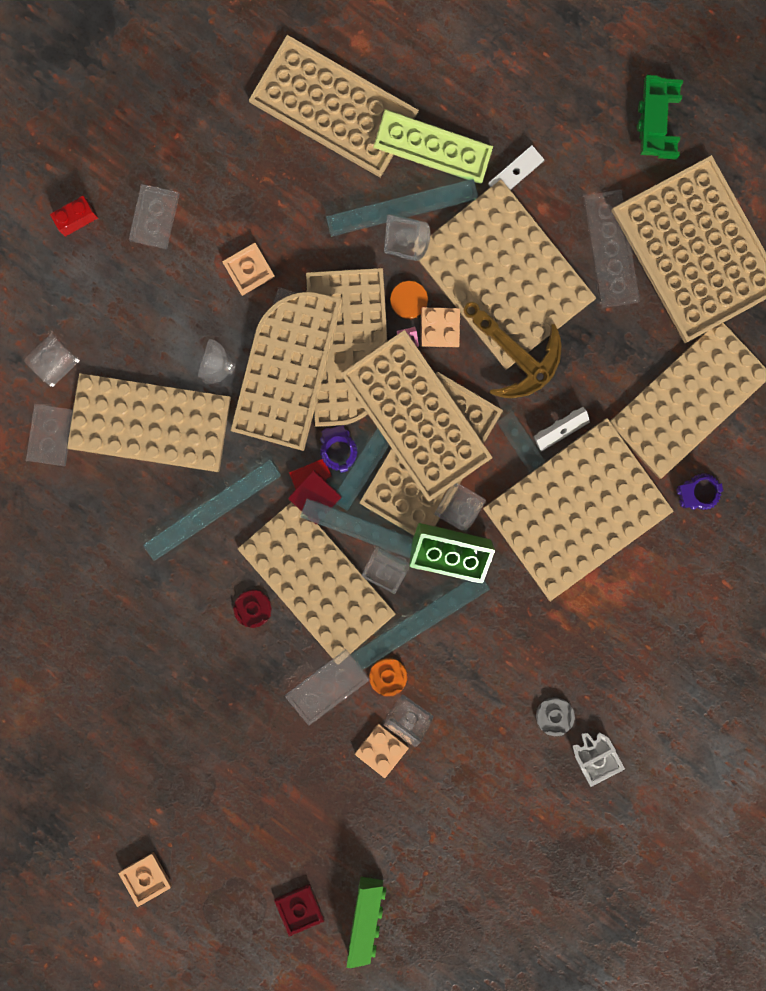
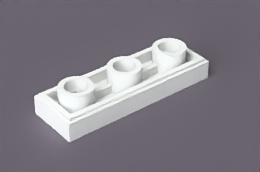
(523, 164)
(562, 428)

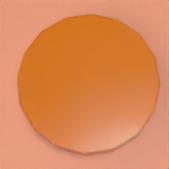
(408, 299)
(388, 676)

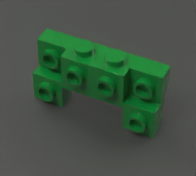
(654, 117)

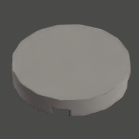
(555, 716)

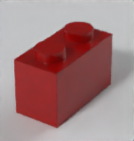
(73, 216)

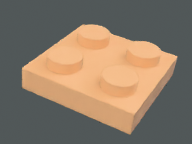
(248, 269)
(440, 327)
(381, 750)
(145, 879)

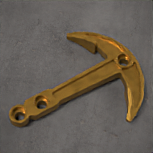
(520, 356)

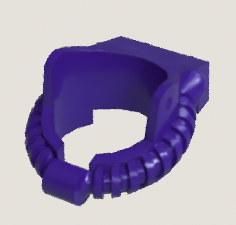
(334, 435)
(687, 496)

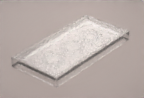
(327, 687)

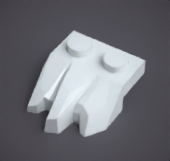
(597, 759)

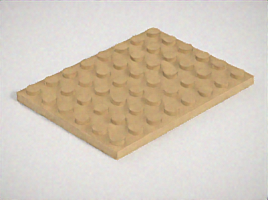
(696, 248)
(507, 267)
(578, 509)

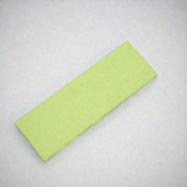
(433, 146)

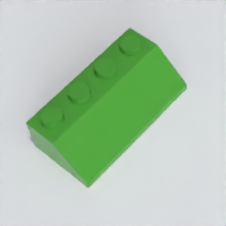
(451, 553)
(365, 922)

